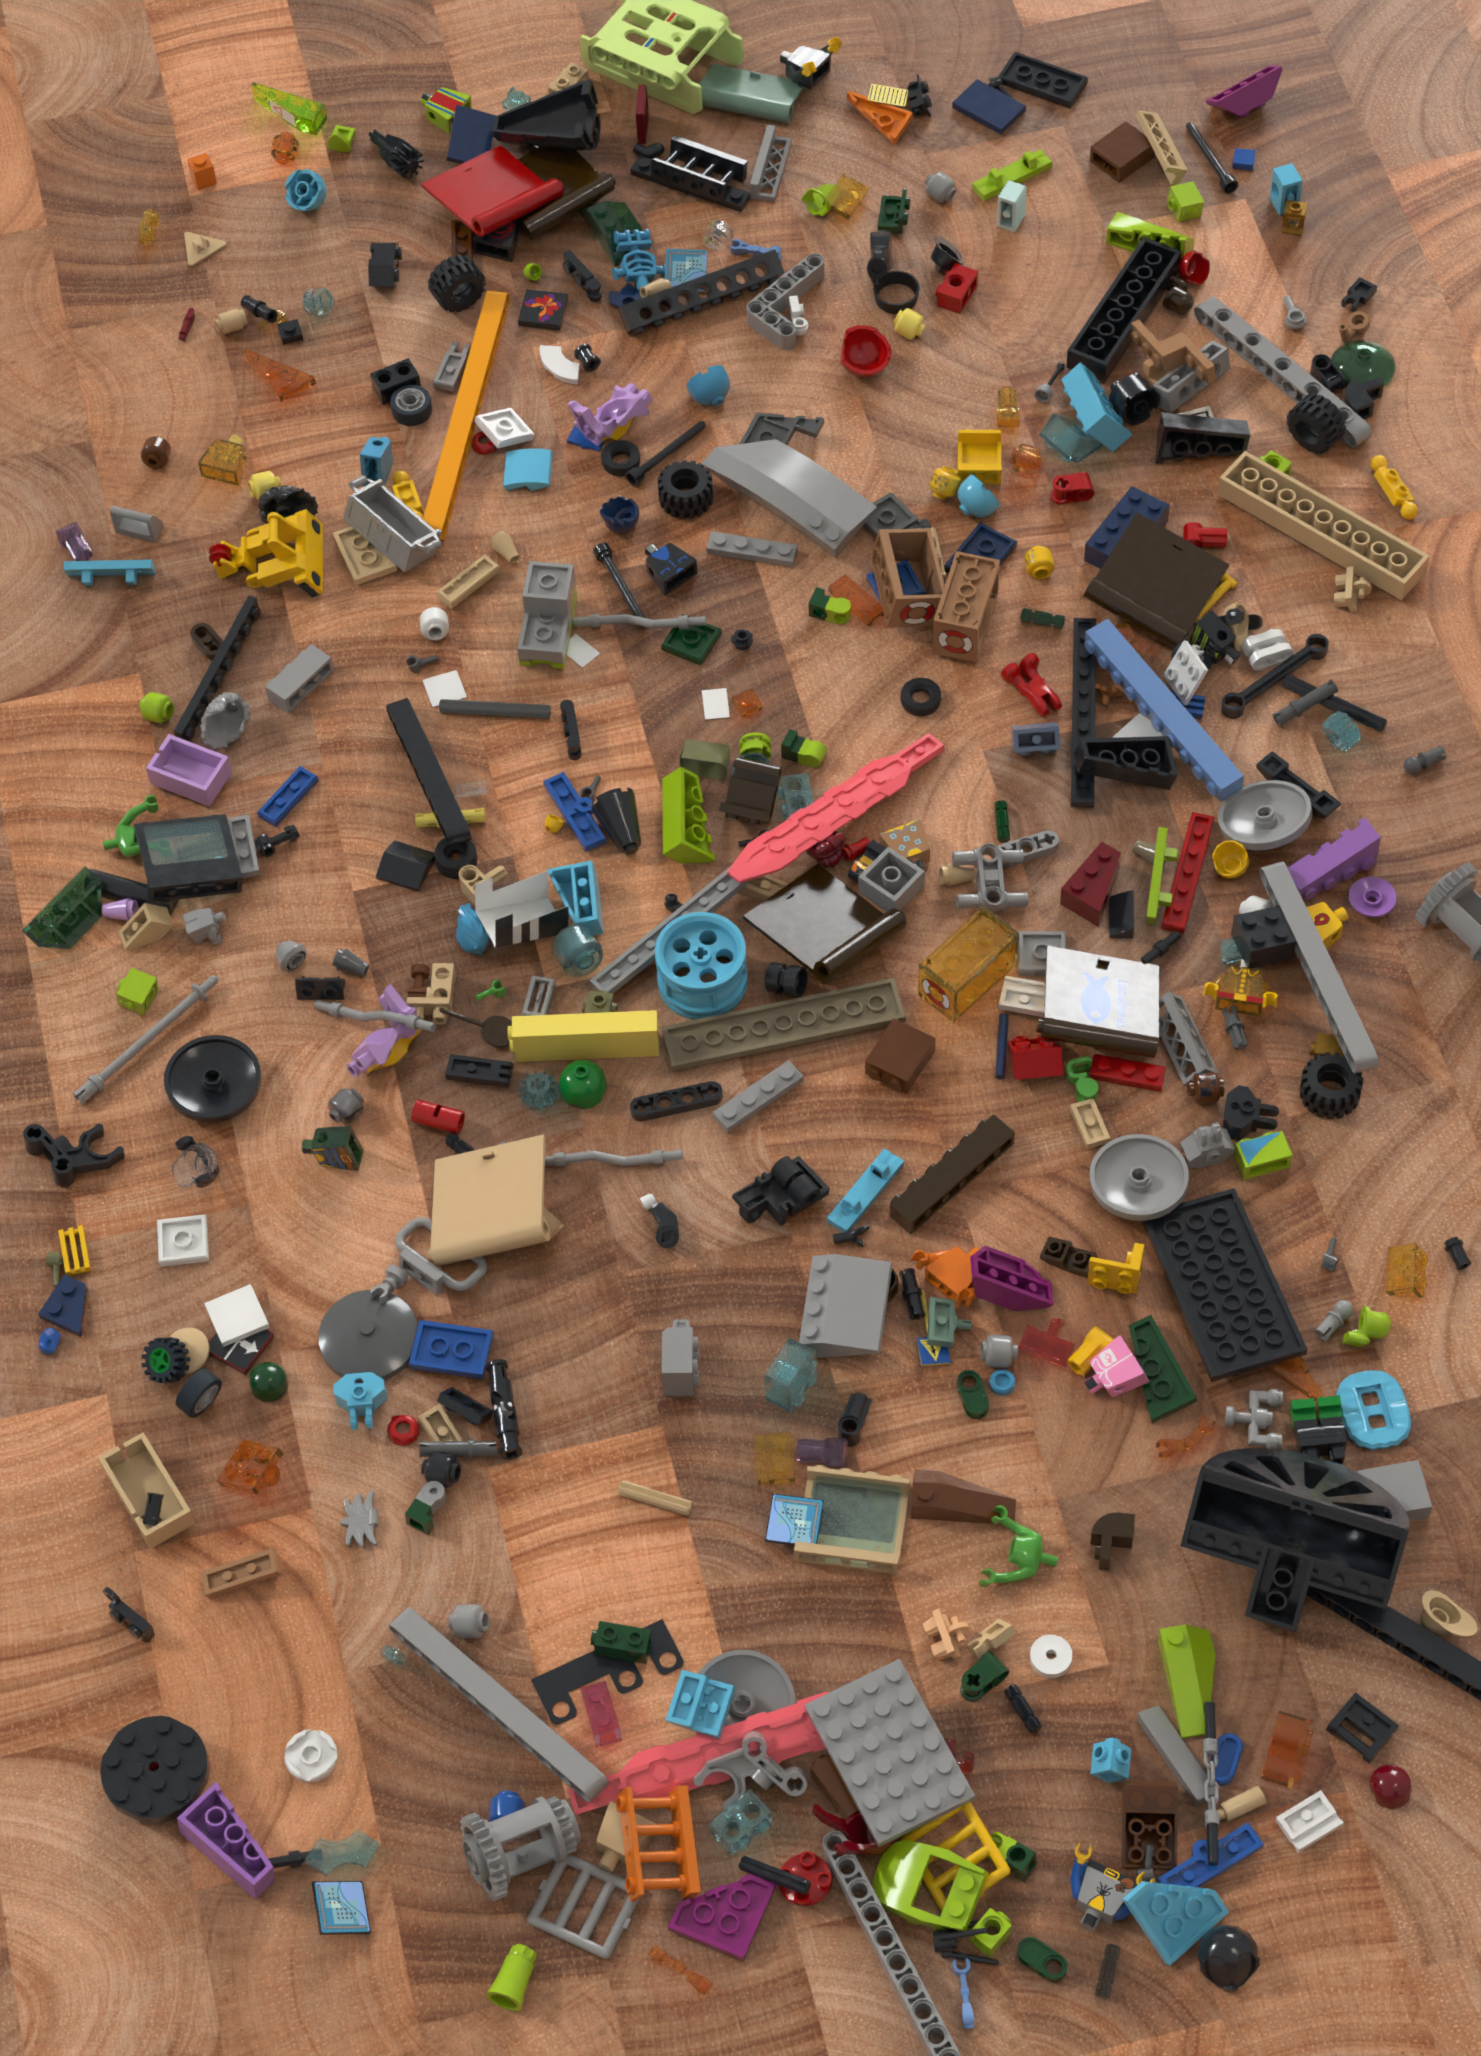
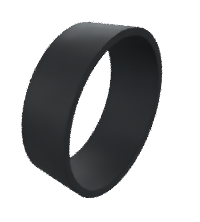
(897, 277)

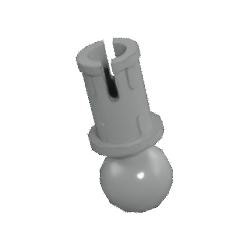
(1342, 1310)

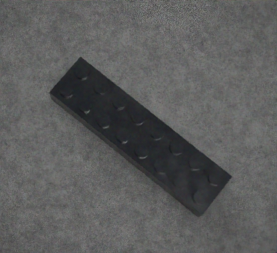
(1128, 299)

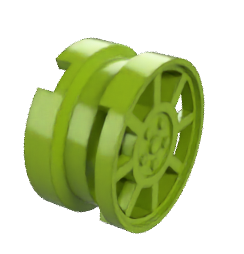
(759, 745)

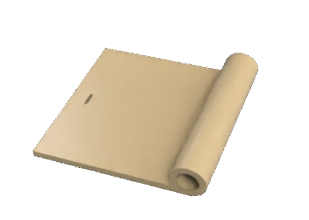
(488, 1201)

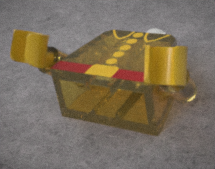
(1242, 989)

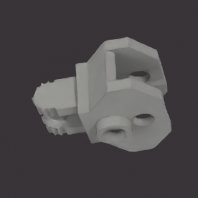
(1207, 1146)

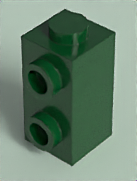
(622, 1642)

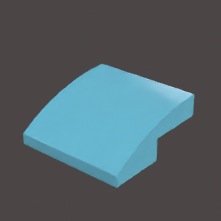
(528, 469)
(700, 1704)

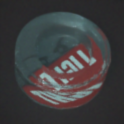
(393, 1655)

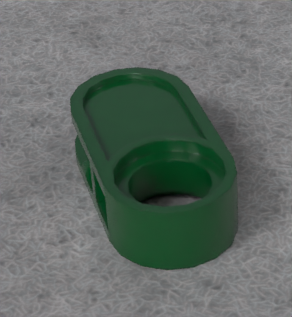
(973, 1399)
(1037, 1955)

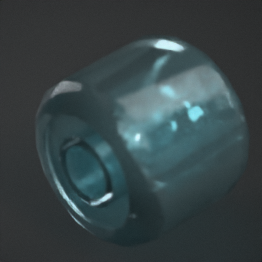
(577, 950)

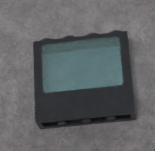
(188, 858)

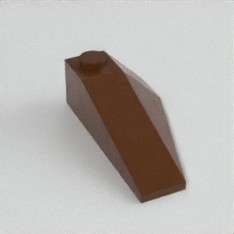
(954, 1499)

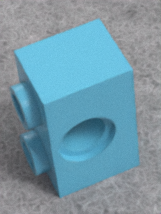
(1285, 185)

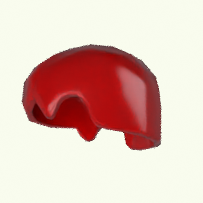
(1194, 267)

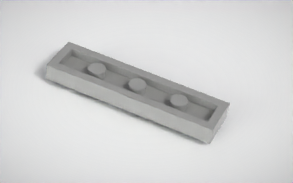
(752, 549)
(758, 1096)

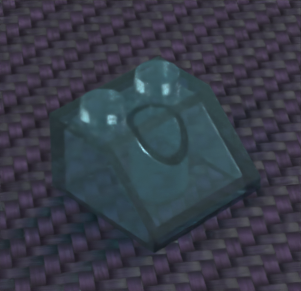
(1068, 438)

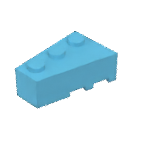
(580, 890)

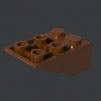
(1149, 1818)

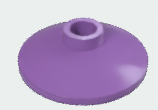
(1372, 889)

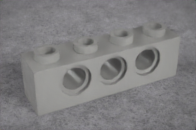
(1183, 381)

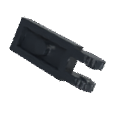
(582, 276)

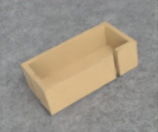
(141, 1475)

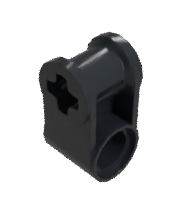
(1327, 373)

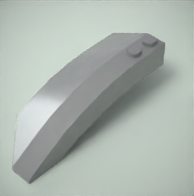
(793, 490)

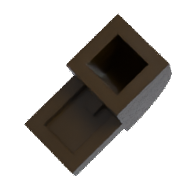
(1111, 1531)

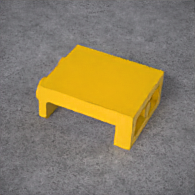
(980, 455)

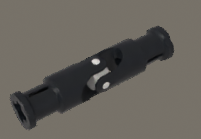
(503, 1407)

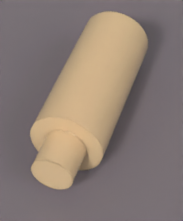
(1241, 1804)

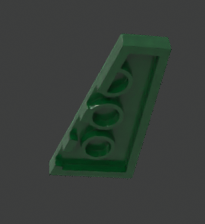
(1168, 1386)

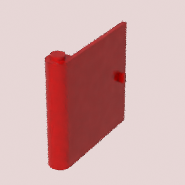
(492, 191)

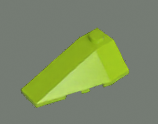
(1189, 1670)

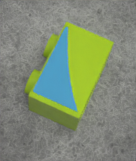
(1262, 1154)

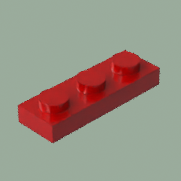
(1127, 1072)

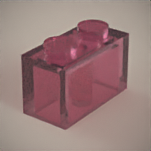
(601, 1714)

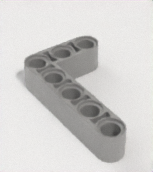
(765, 308)

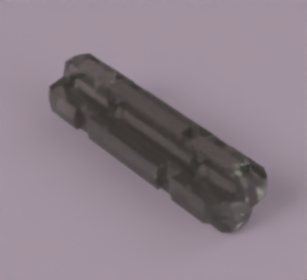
(1107, 1971)

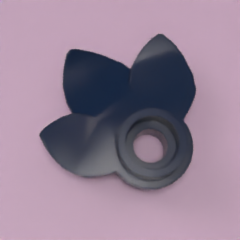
(626, 295)

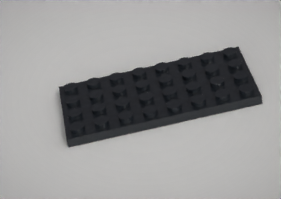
(1224, 1286)

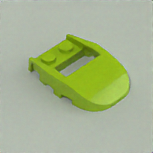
(900, 1877)

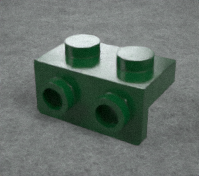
(893, 213)

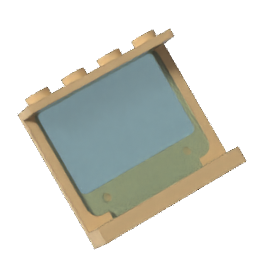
(859, 1519)

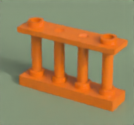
(680, 1829)

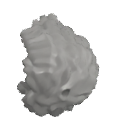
(224, 720)

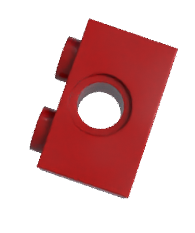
(957, 288)

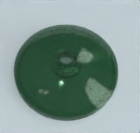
(1364, 361)

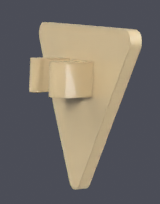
(201, 247)

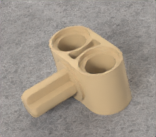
(472, 873)

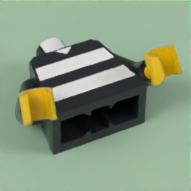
(809, 65)

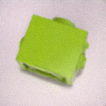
(1185, 201)
(137, 991)

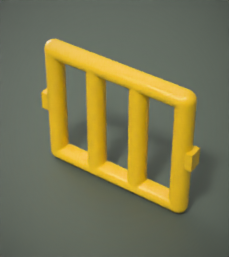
(989, 1848)

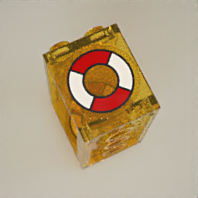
(968, 964)

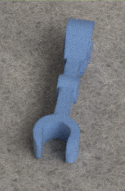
(742, 248)
(967, 2012)

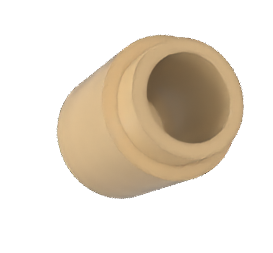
(231, 321)

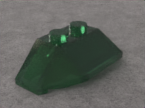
(605, 219)
(67, 913)

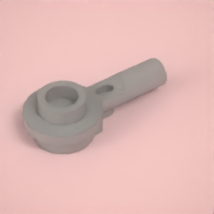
(1295, 317)

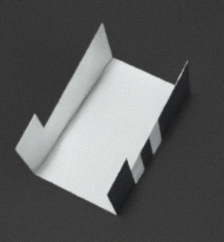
(518, 911)

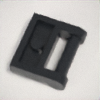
(1366, 1720)

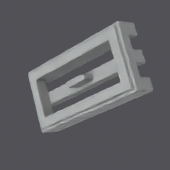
(543, 981)

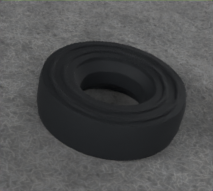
(618, 447)
(924, 708)

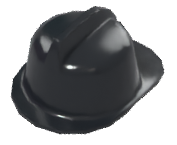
(945, 255)

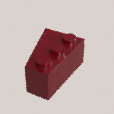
(1091, 884)

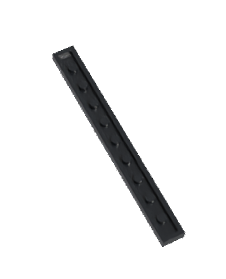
(1082, 710)

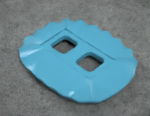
(1391, 1406)

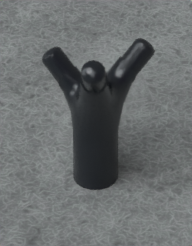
(851, 1236)

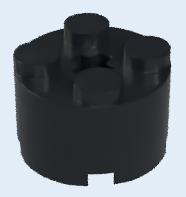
(1133, 399)

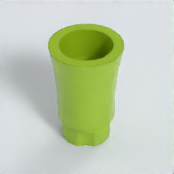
(513, 1978)

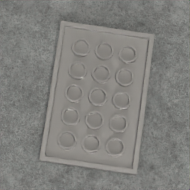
(889, 1752)

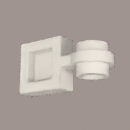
(796, 312)

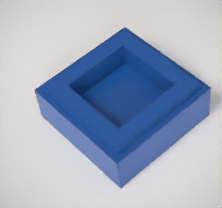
(1244, 159)

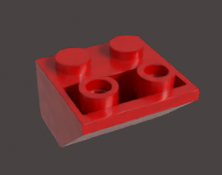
(1035, 1057)

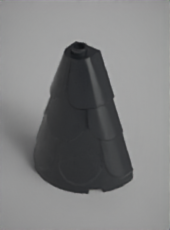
(557, 120)

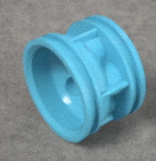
(696, 943)

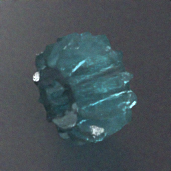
(1341, 731)
(538, 1090)

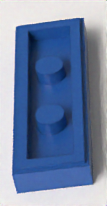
(287, 796)

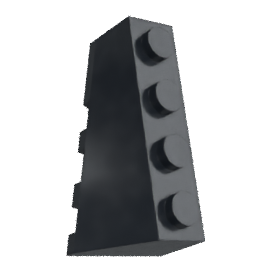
(1199, 436)

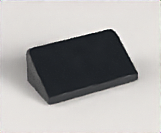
(1121, 915)

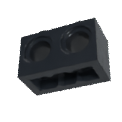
(393, 377)

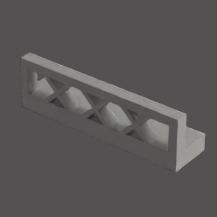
(759, 180)
(1187, 1030)

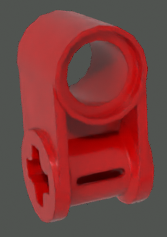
(1073, 487)

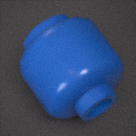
(505, 1804)

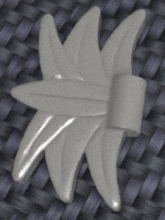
(360, 1520)

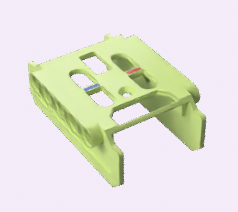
(672, 25)

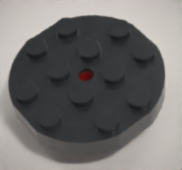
(155, 1769)

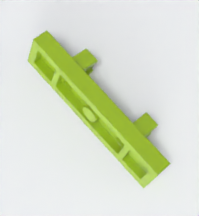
(1017, 172)
(1162, 854)

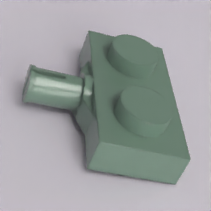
(943, 1322)

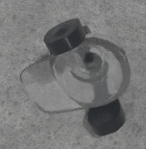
(196, 1164)

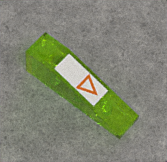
(297, 111)

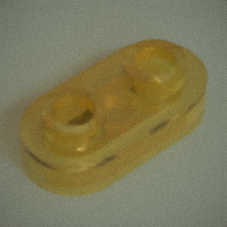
(147, 226)

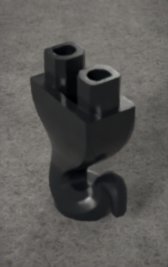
(880, 255)

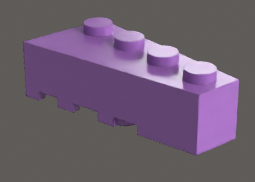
(1337, 861)
(225, 1840)

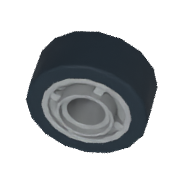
(411, 405)
(198, 1393)

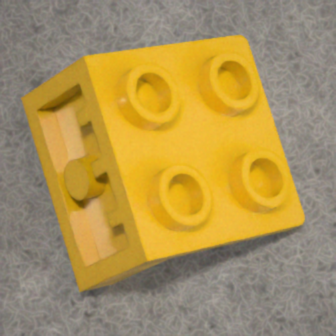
(1117, 1275)

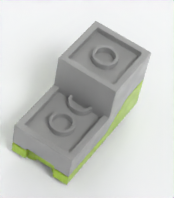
(548, 614)

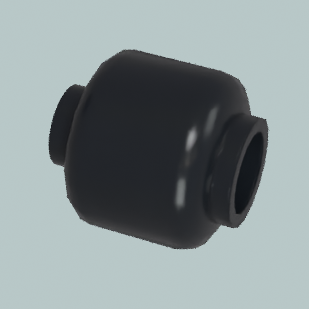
(441, 1468)

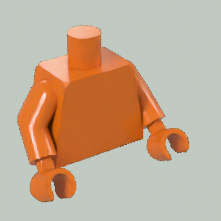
(949, 1273)

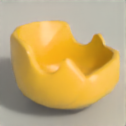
(1230, 859)

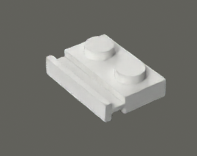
(1022, 996)
(1309, 1821)

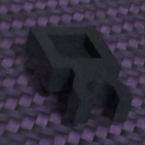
(1358, 293)

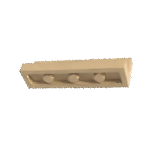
(1162, 145)

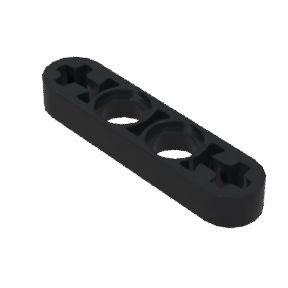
(675, 1097)

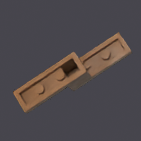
(1173, 352)

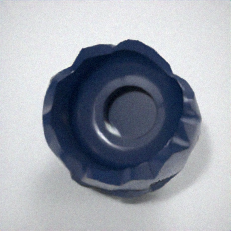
(620, 514)

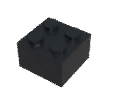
(1263, 937)

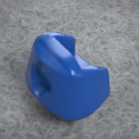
(48, 1341)

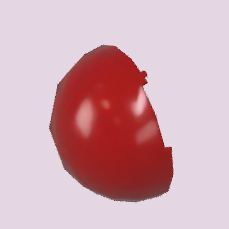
(864, 351)

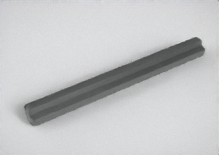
(494, 708)

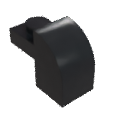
(1361, 396)

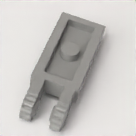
(451, 367)

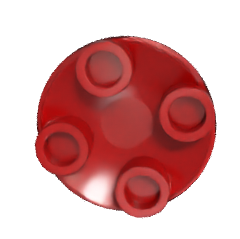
(810, 1868)

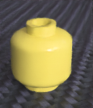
(908, 324)
(261, 482)

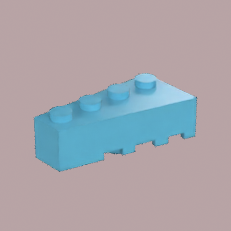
(1094, 408)

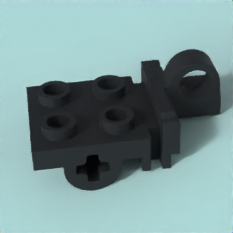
(781, 1192)

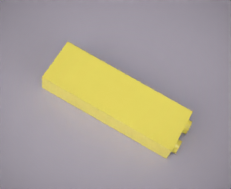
(584, 1036)

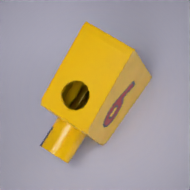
(1328, 922)

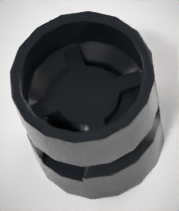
(786, 980)

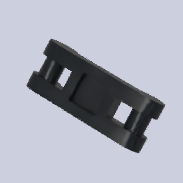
(571, 729)

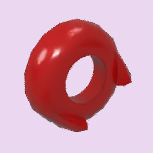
(482, 449)
(403, 1439)

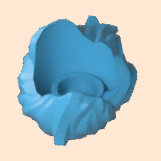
(470, 931)

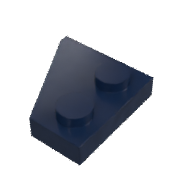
(66, 1305)

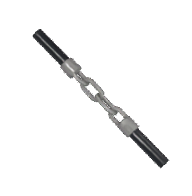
(1210, 1748)

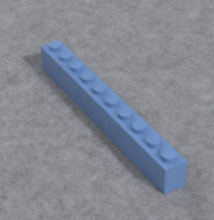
(1163, 710)

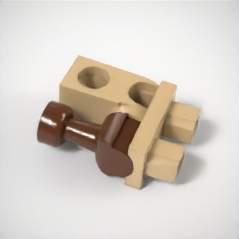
(430, 999)

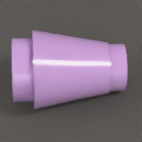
(120, 909)

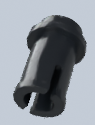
(1457, 1253)
(153, 1509)

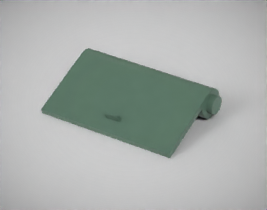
(749, 93)

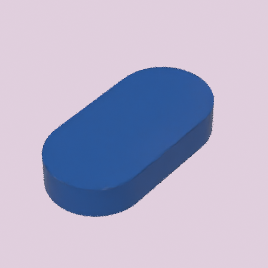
(1229, 1755)

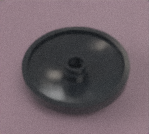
(212, 1078)

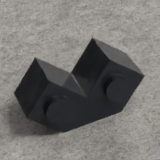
(383, 264)

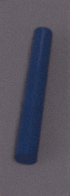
(1001, 1046)

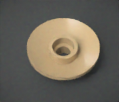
(197, 1345)

